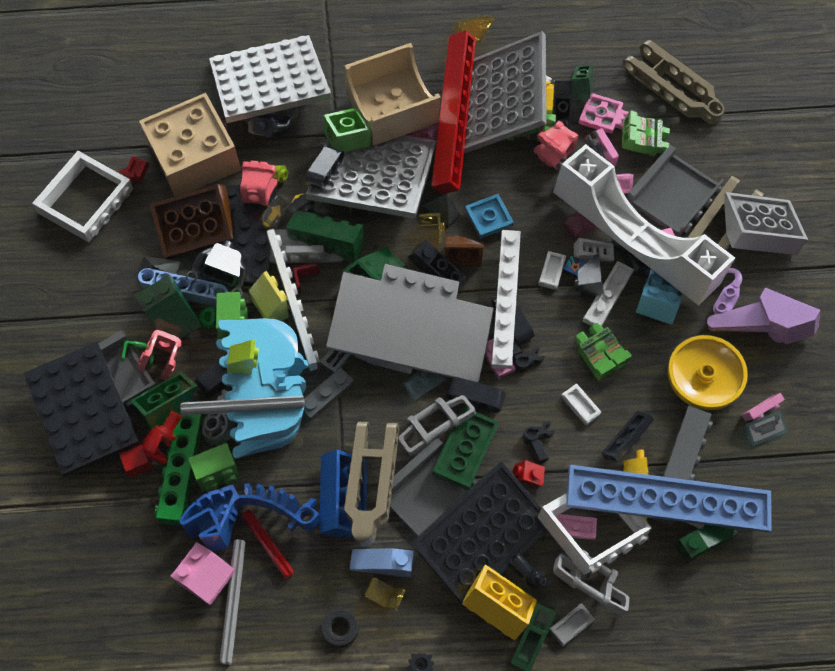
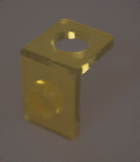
(436, 221)
(384, 594)

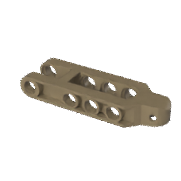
(666, 63)
(718, 205)
(367, 522)

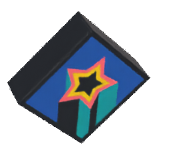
(572, 266)

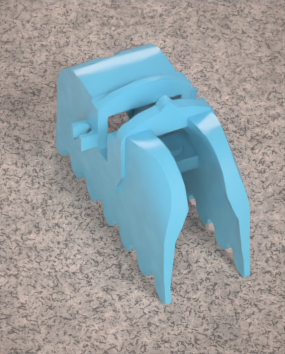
(273, 377)

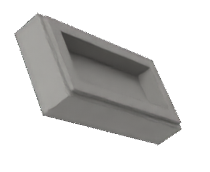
(571, 625)

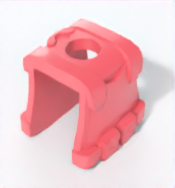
(556, 144)
(257, 182)
(172, 346)

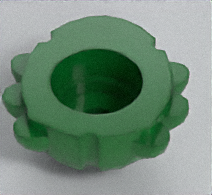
(208, 317)

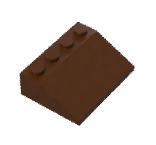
(193, 220)

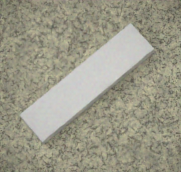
(612, 289)

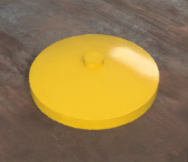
(707, 372)

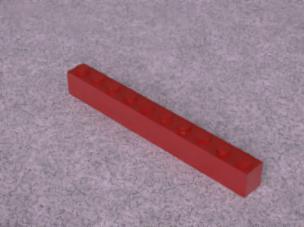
(454, 113)

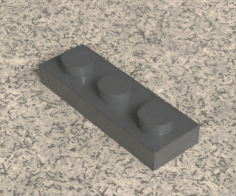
(326, 393)

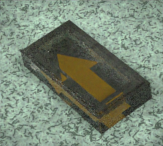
(274, 213)

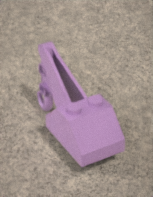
(777, 314)

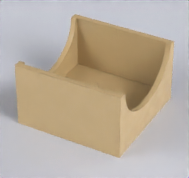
(391, 94)
(191, 145)

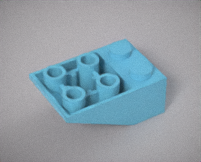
(659, 299)

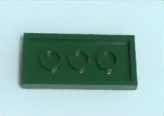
(465, 450)

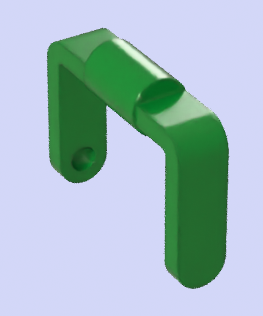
(137, 345)

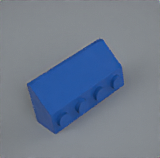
(333, 491)

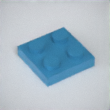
(489, 216)

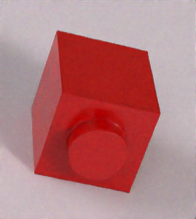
(135, 461)

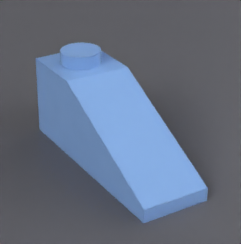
(383, 561)

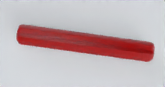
(268, 543)

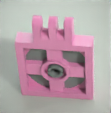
(603, 113)

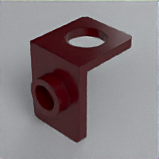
(304, 271)

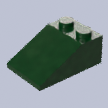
(168, 308)
(157, 403)

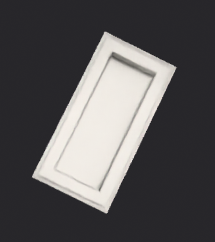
(552, 270)
(581, 404)

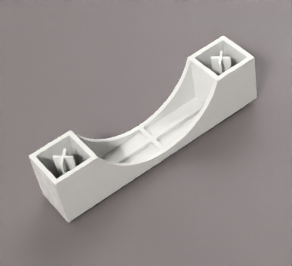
(688, 264)

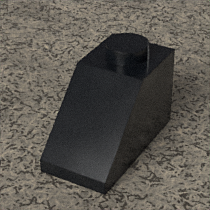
(590, 278)

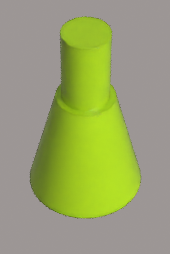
(281, 173)

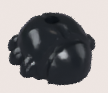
(423, 659)

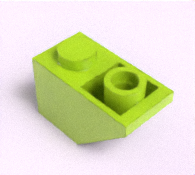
(242, 357)

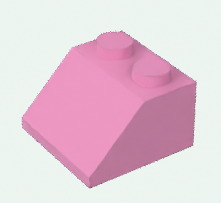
(203, 573)

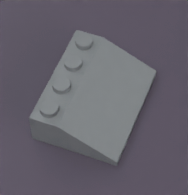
(763, 224)

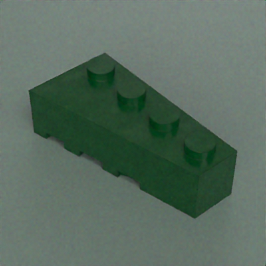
(336, 237)

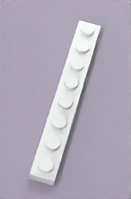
(506, 300)
(295, 306)

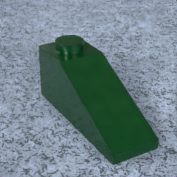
(582, 83)
(703, 541)

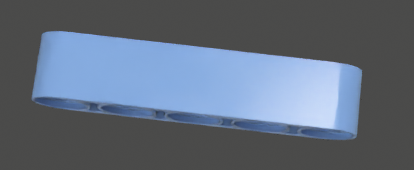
(192, 291)

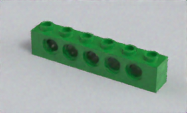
(171, 514)

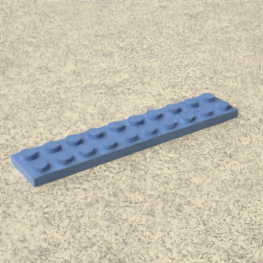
(668, 498)

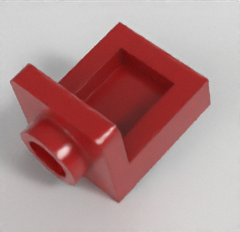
(135, 170)
(529, 473)

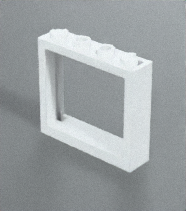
(64, 179)
(584, 564)

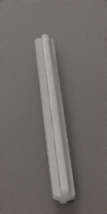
(241, 405)
(232, 603)

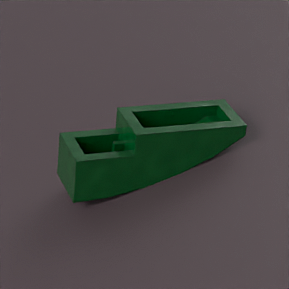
(533, 637)

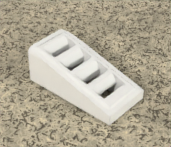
(582, 246)

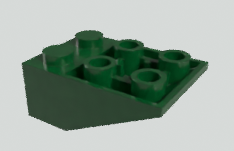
(373, 264)

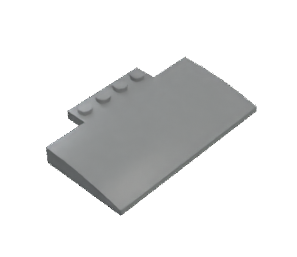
(410, 323)

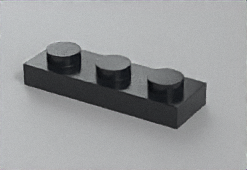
(627, 436)

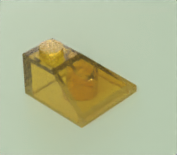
(476, 26)

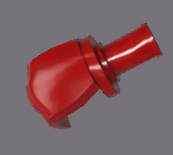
(159, 434)

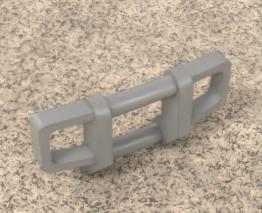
(427, 438)
(606, 589)

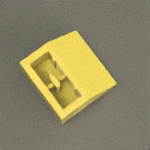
(268, 299)

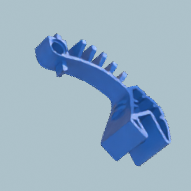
(216, 513)

